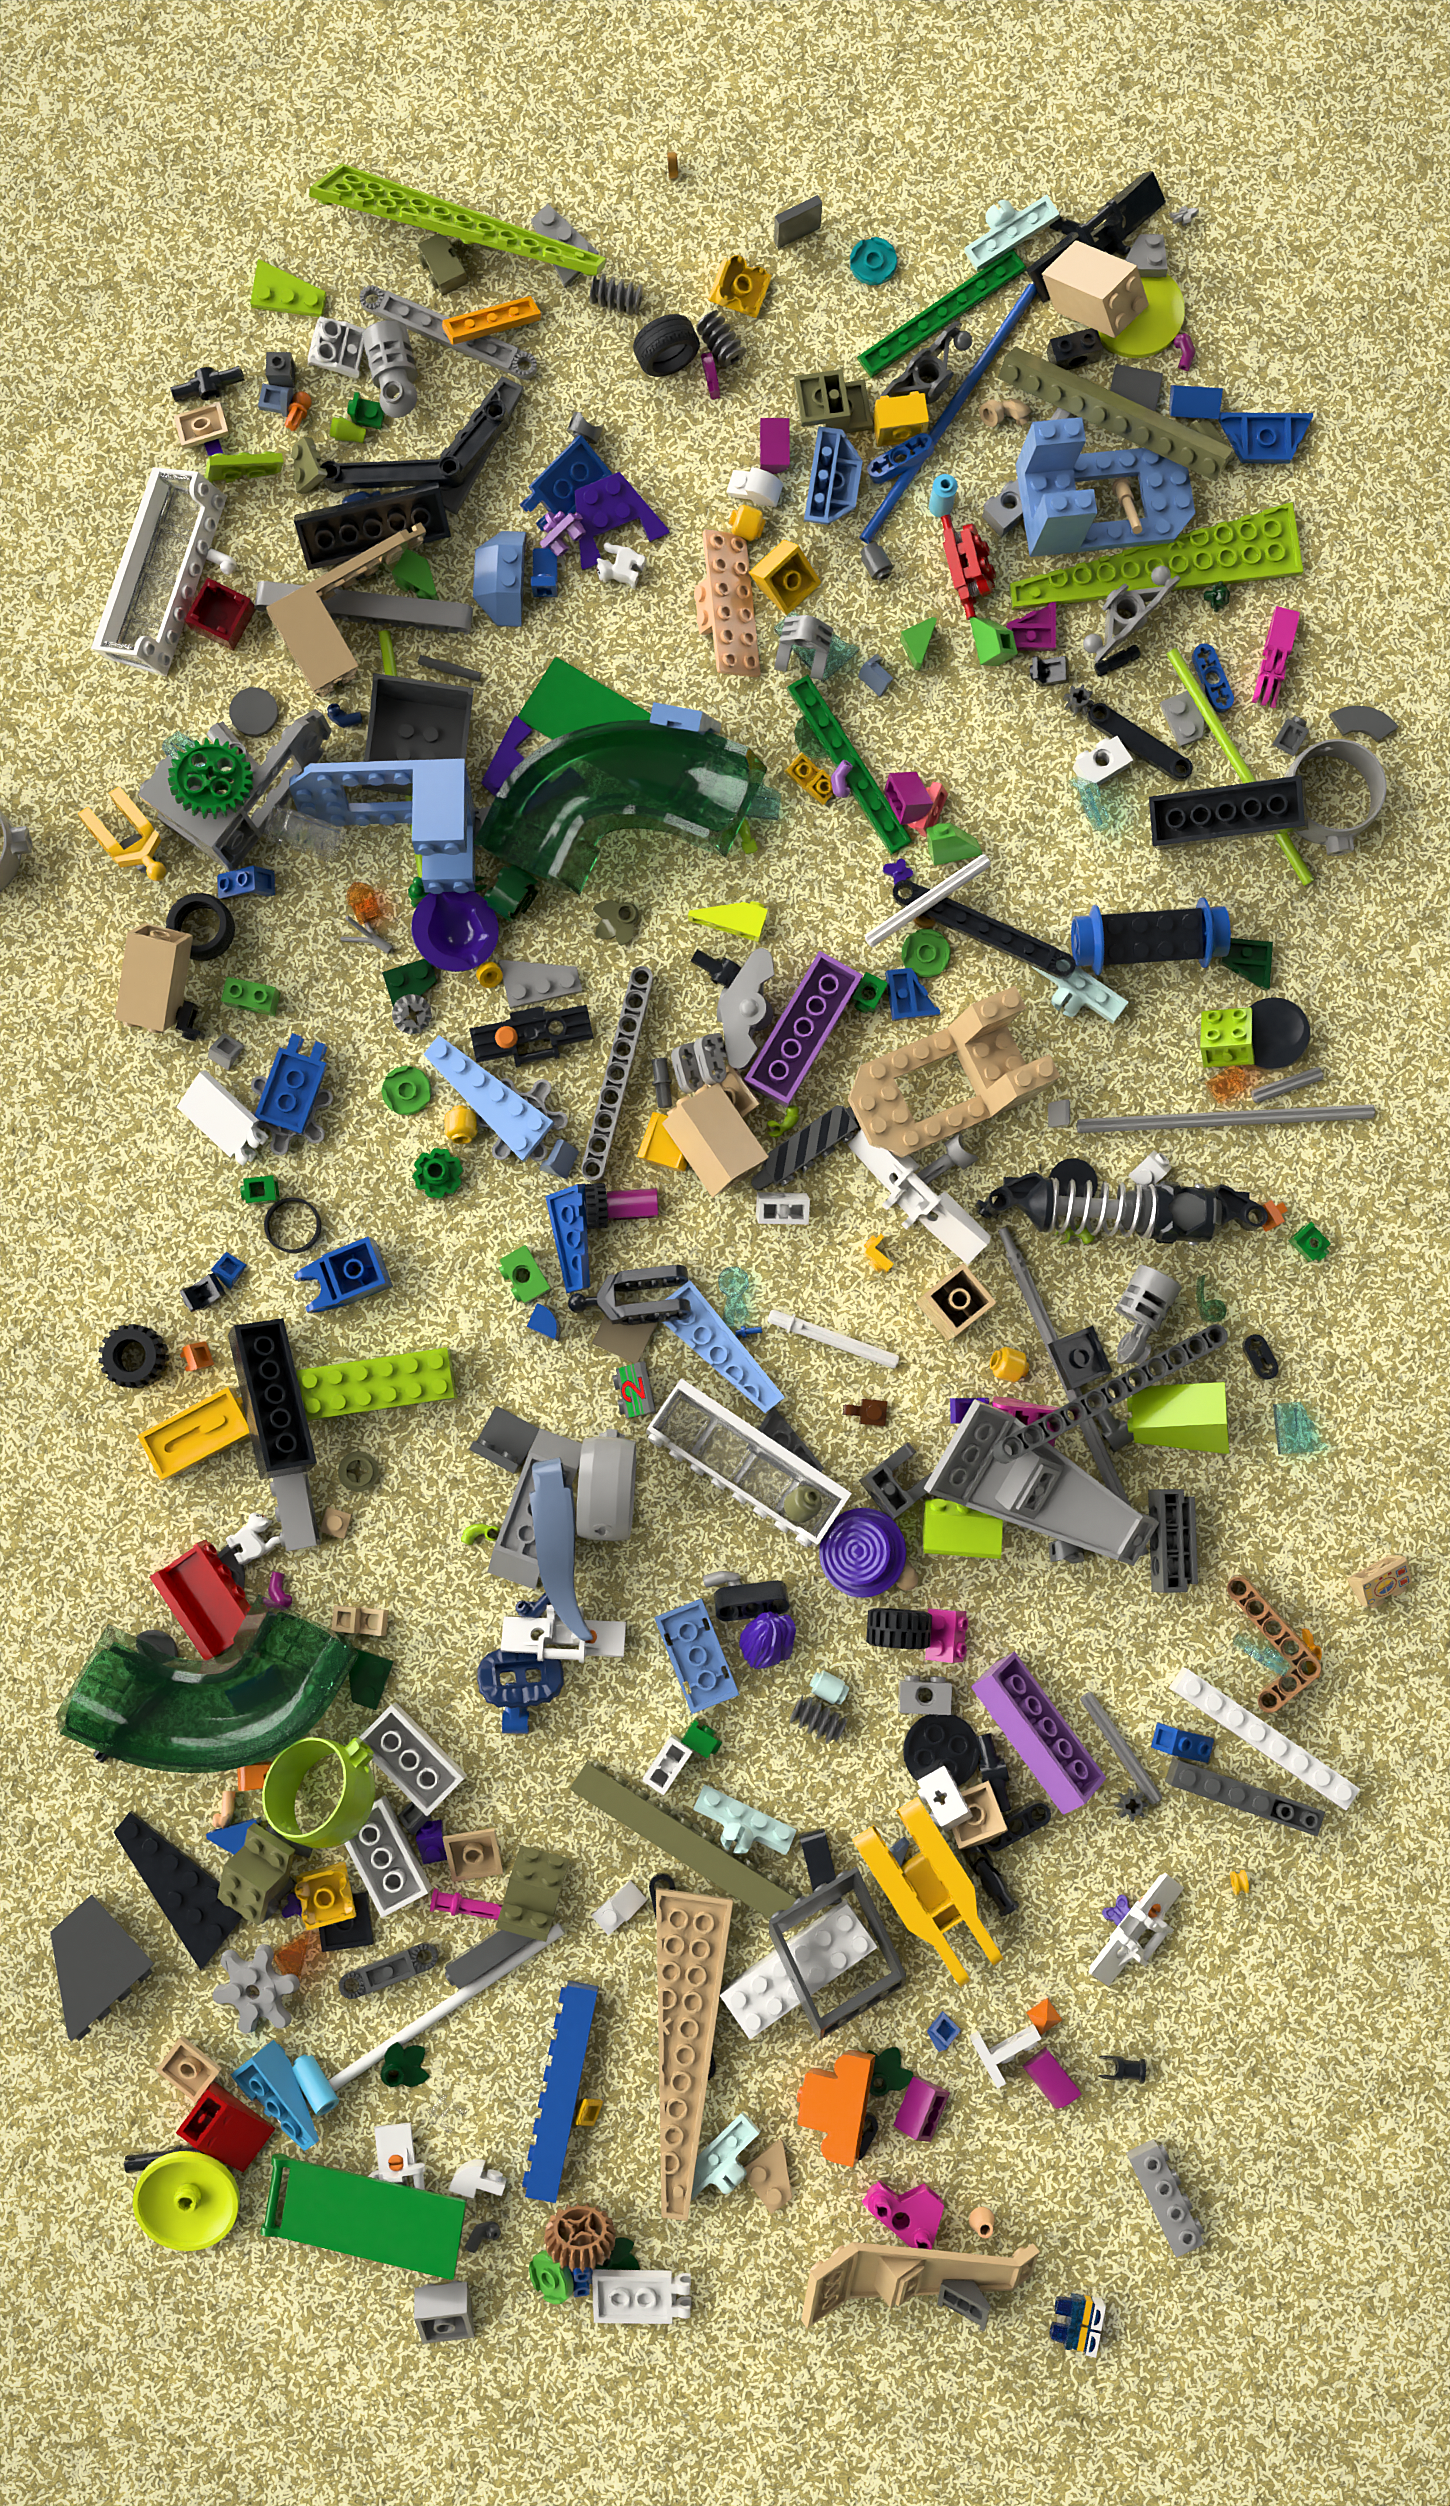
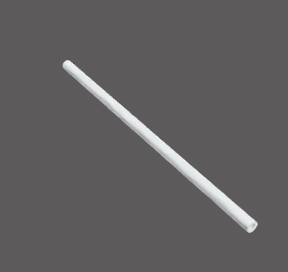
(443, 2008)

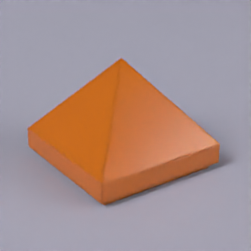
(1044, 2016)

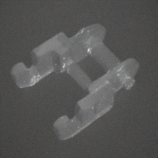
(450, 2105)

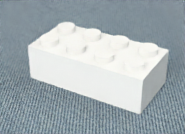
(412, 1759)
(387, 1861)

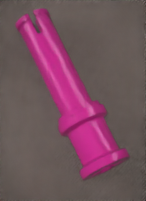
(457, 1904)

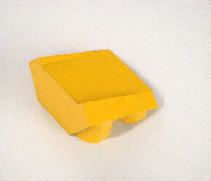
(740, 286)
(659, 1147)
(325, 1896)

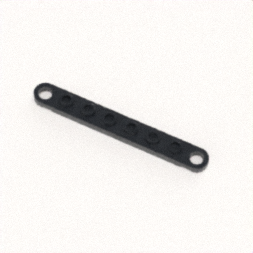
(990, 932)

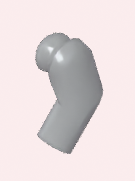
(721, 1577)

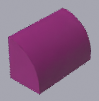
(774, 444)
(907, 796)
(632, 1204)
(1051, 2079)
(921, 2109)

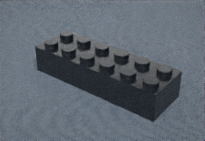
(353, 527)
(1228, 812)
(272, 1398)

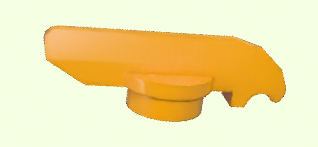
(1308, 1639)

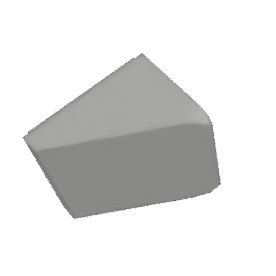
(225, 1051)
(1059, 1114)

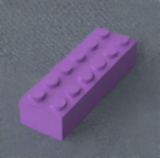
(803, 1029)
(1039, 1733)

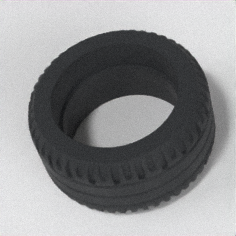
(666, 345)
(226, 931)

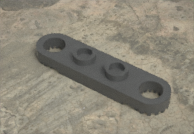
(388, 1970)

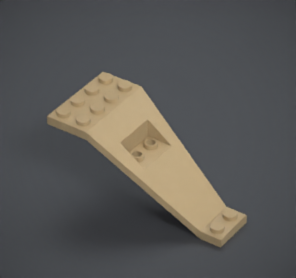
(905, 2272)

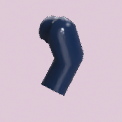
(341, 718)
(532, 1609)

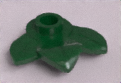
(407, 2063)
(889, 2070)
(620, 2257)

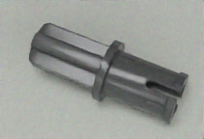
(662, 1082)

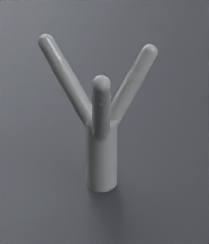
(371, 936)

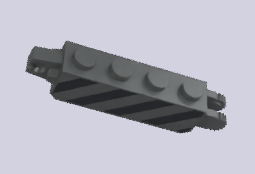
(805, 1146)

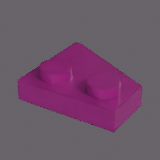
(1035, 630)

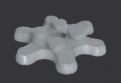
(536, 1098)
(280, 1136)
(270, 1986)

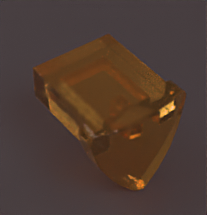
(363, 902)
(1227, 1083)

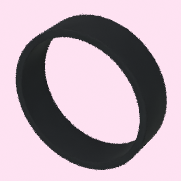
(267, 1221)

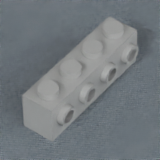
(1165, 2198)

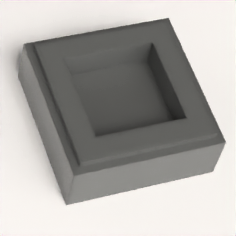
(413, 1818)

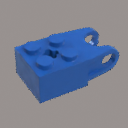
(337, 1276)

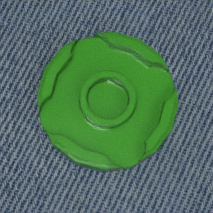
(922, 959)
(412, 1097)
(550, 2278)

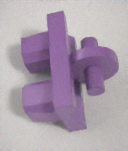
(569, 525)

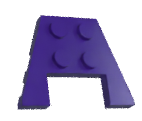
(608, 506)
(506, 757)

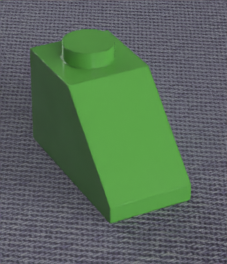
(950, 844)

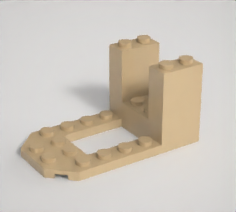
(310, 629)
(988, 1058)

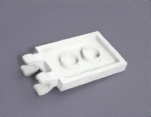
(222, 1118)
(640, 2296)

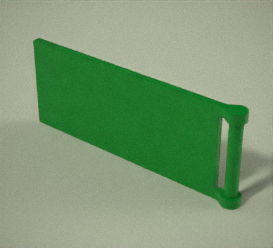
(572, 700)
(366, 2217)

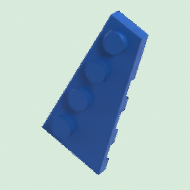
(569, 1228)

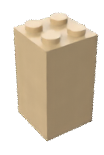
(1095, 288)
(153, 977)
(714, 1139)
(955, 1302)

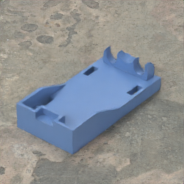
(683, 719)
(696, 1656)

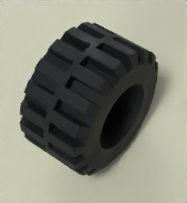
(113, 1351)
(899, 1628)

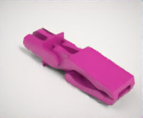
(1277, 648)

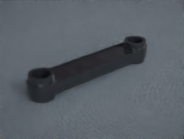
(1140, 742)

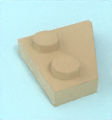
(770, 2176)

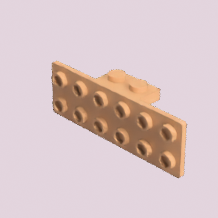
(726, 604)

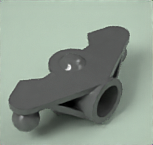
(927, 364)

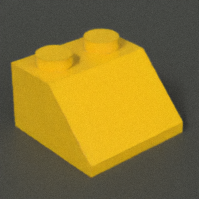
(785, 576)

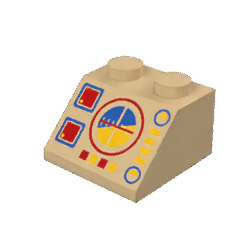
(1381, 1580)

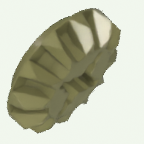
(350, 1462)

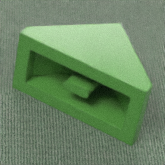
(916, 641)

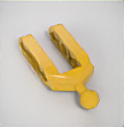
(137, 853)

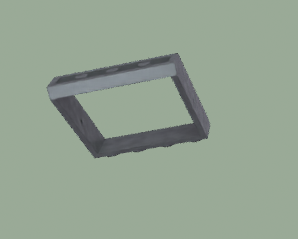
(807, 1906)

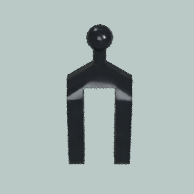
(638, 1312)

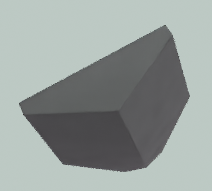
(965, 2299)

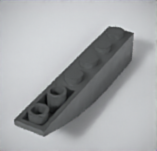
(1244, 1796)

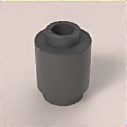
(876, 561)

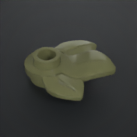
(613, 923)

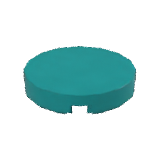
(873, 269)

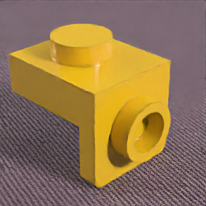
(878, 1260)

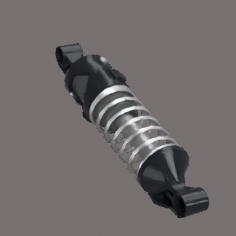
(1157, 1213)

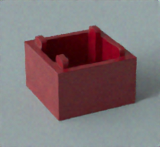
(220, 614)

